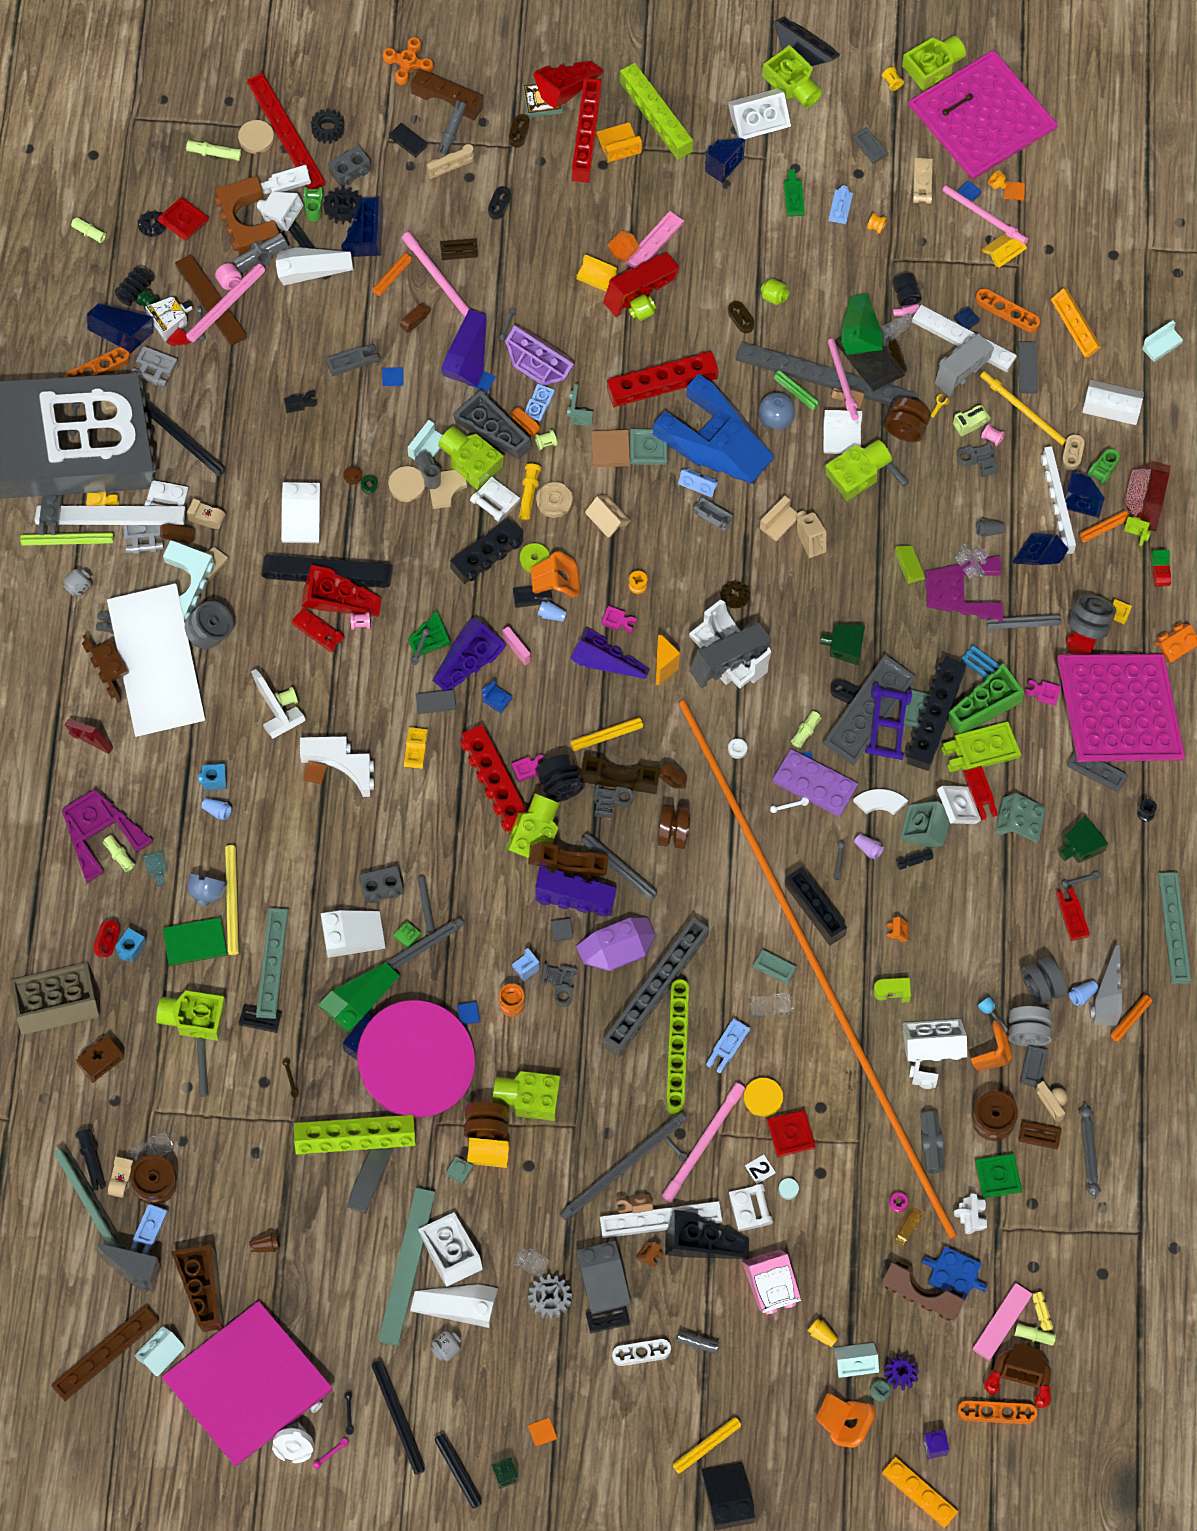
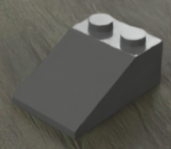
(135, 1267)
(603, 1277)

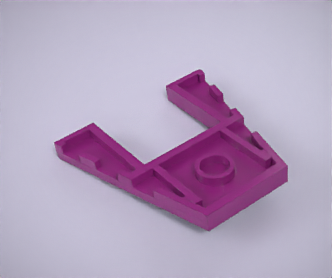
(946, 590)
(89, 817)

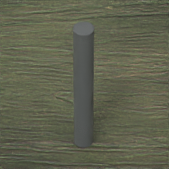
(896, 473)
(425, 904)
(202, 1067)

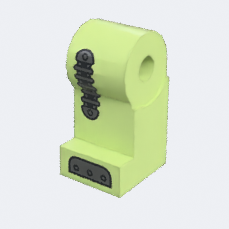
(971, 420)

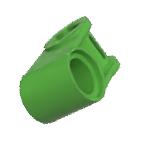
(313, 201)
(1102, 468)

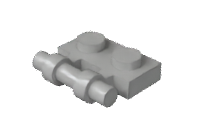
(157, 362)
(142, 532)

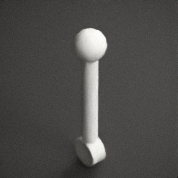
(804, 802)

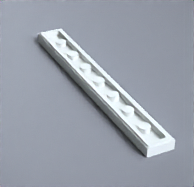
(119, 515)

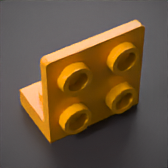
(619, 142)

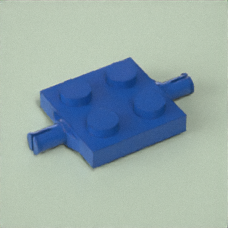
(954, 1271)

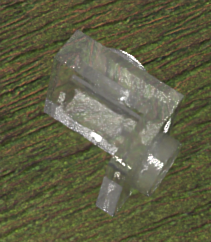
(531, 1262)

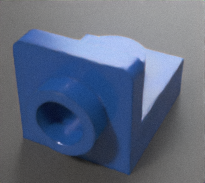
(495, 697)

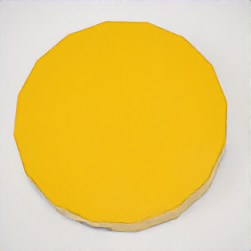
(763, 1097)

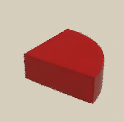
(178, 338)

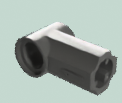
(428, 470)

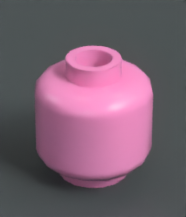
(228, 276)

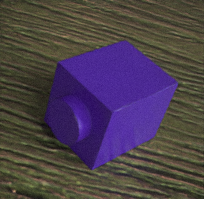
(936, 1444)

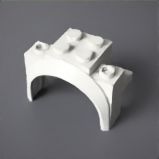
(720, 625)

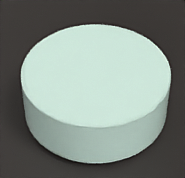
(788, 1189)

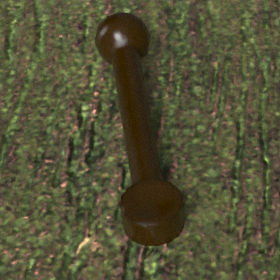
(969, 97)
(294, 1093)

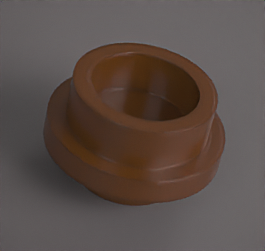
(352, 475)

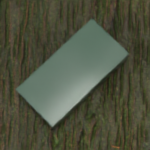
(775, 967)

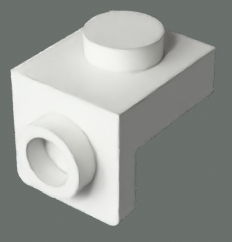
(924, 1079)

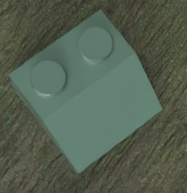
(925, 824)

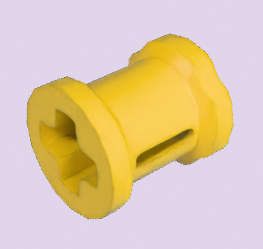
(892, 78)

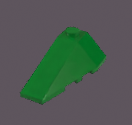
(355, 998)

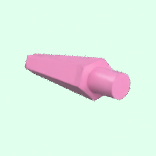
(906, 310)

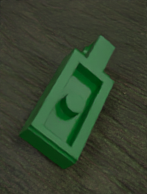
(793, 195)

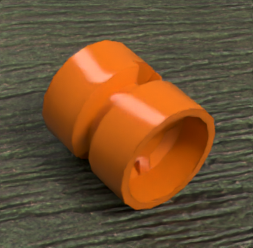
(511, 995)

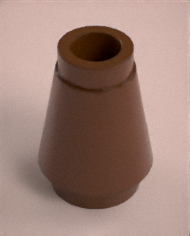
(265, 1243)

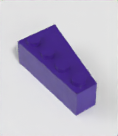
(574, 893)

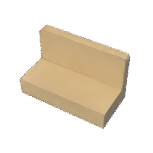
(606, 515)
(779, 519)

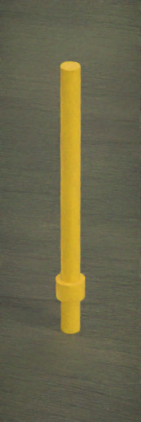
(996, 385)

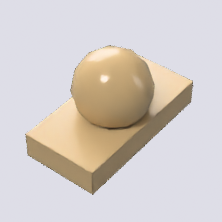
(1053, 1100)

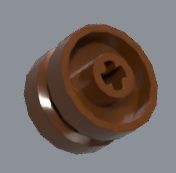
(908, 420)
(677, 827)
(999, 1105)
(486, 1121)
(144, 1183)

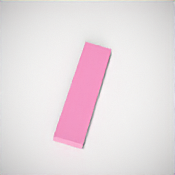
(656, 239)
(1002, 1322)

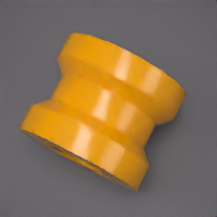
(877, 223)
(638, 586)

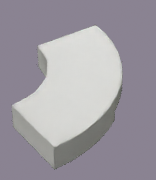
(880, 800)

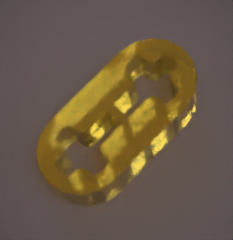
(908, 1229)

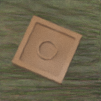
(610, 448)

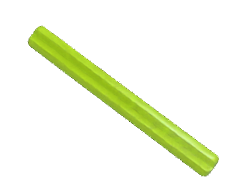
(67, 538)

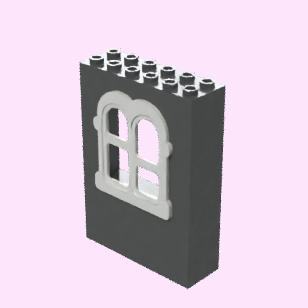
(30, 446)

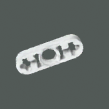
(625, 1349)

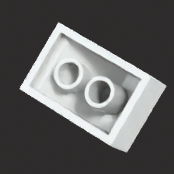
(301, 512)
(352, 932)
(450, 1249)

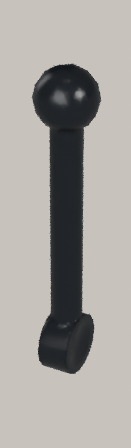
(349, 1430)

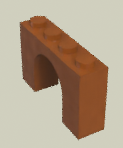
(230, 200)

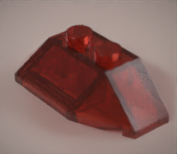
(1147, 492)

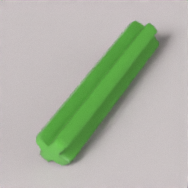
(796, 390)

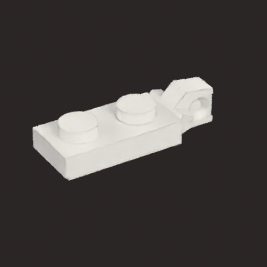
(287, 180)

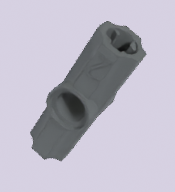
(260, 252)
(932, 1142)

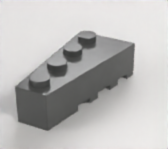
(492, 425)
(729, 653)

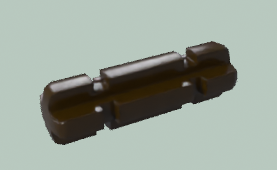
(897, 354)

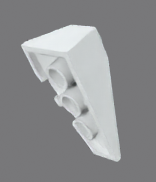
(306, 264)

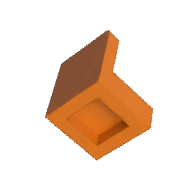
(623, 246)

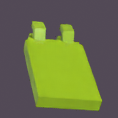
(982, 747)

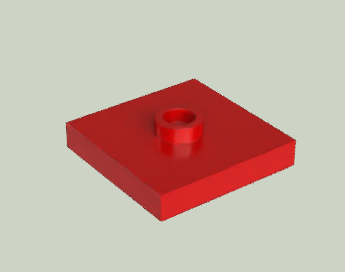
(183, 219)
(790, 1133)

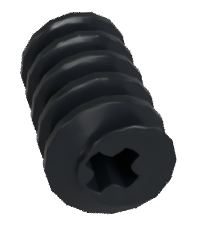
(131, 285)

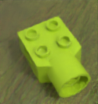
(933, 60)
(792, 76)
(471, 456)
(857, 468)
(533, 826)
(193, 1014)
(529, 1094)

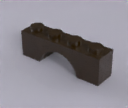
(638, 779)

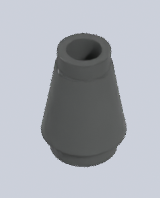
(988, 527)

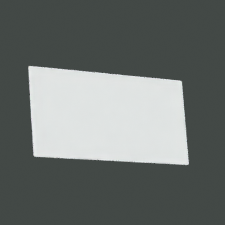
(158, 660)

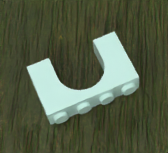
(197, 565)

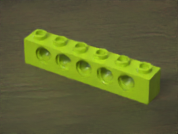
(656, 111)
(354, 1134)

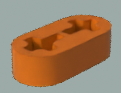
(524, 421)

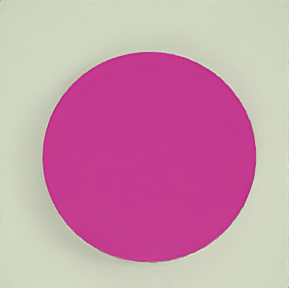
(415, 1058)

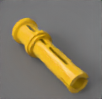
(530, 482)

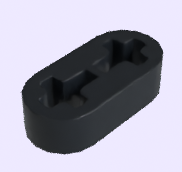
(503, 204)
(847, 692)

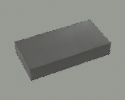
(870, 145)
(435, 702)
(1033, 1066)

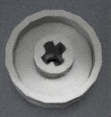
(1030, 1026)

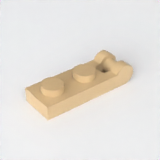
(450, 161)
(922, 180)

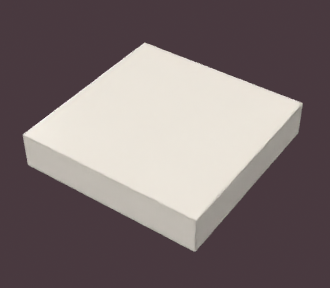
(959, 804)

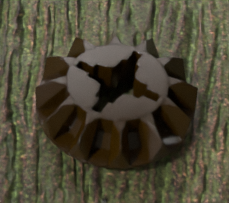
(733, 601)

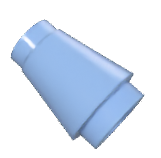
(551, 611)
(218, 809)
(1083, 992)

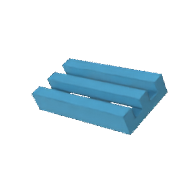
(970, 654)

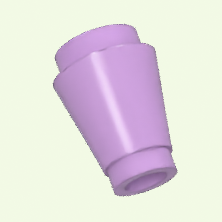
(869, 846)

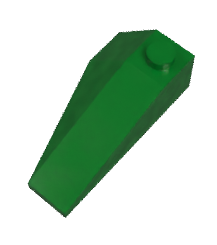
(861, 327)

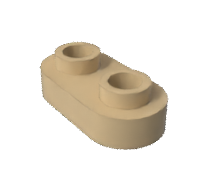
(1071, 453)

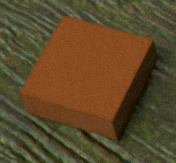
(315, 772)

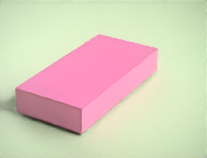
(516, 645)

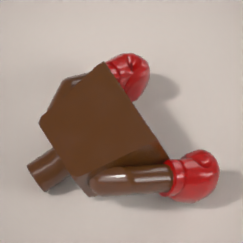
(1025, 1366)

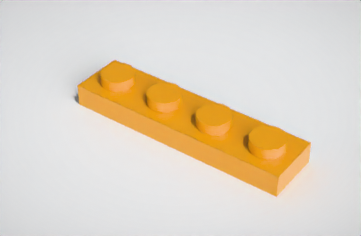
(1076, 323)
(920, 1492)

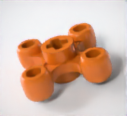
(407, 60)

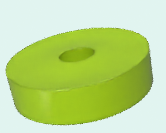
(533, 550)

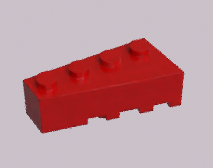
(639, 281)

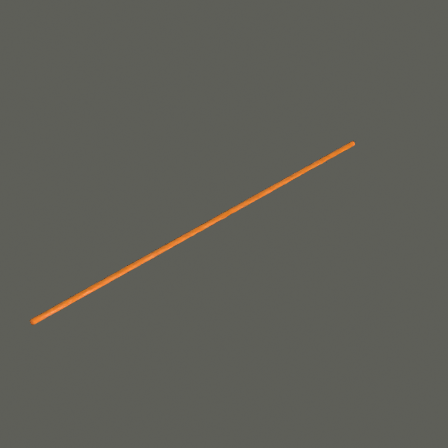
(818, 971)

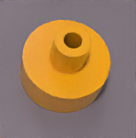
(997, 180)

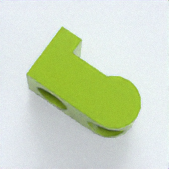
(893, 989)

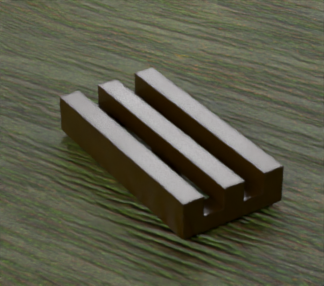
(458, 246)

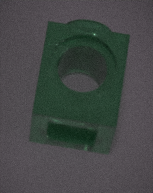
(504, 1473)

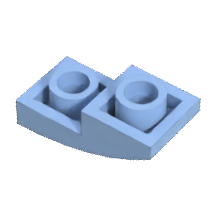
(540, 402)

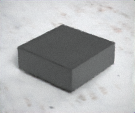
(561, 930)

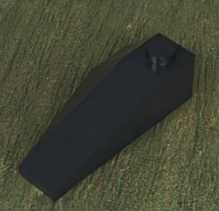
(698, 1238)

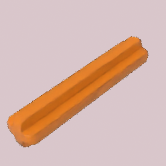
(392, 274)
(1103, 526)
(1131, 1018)

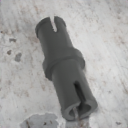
(697, 1342)

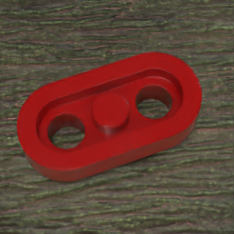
(105, 939)

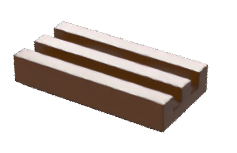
(1047, 1144)

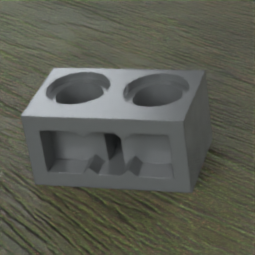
(346, 162)
(380, 879)

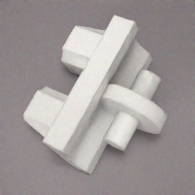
(968, 1214)

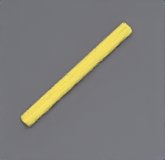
(231, 895)

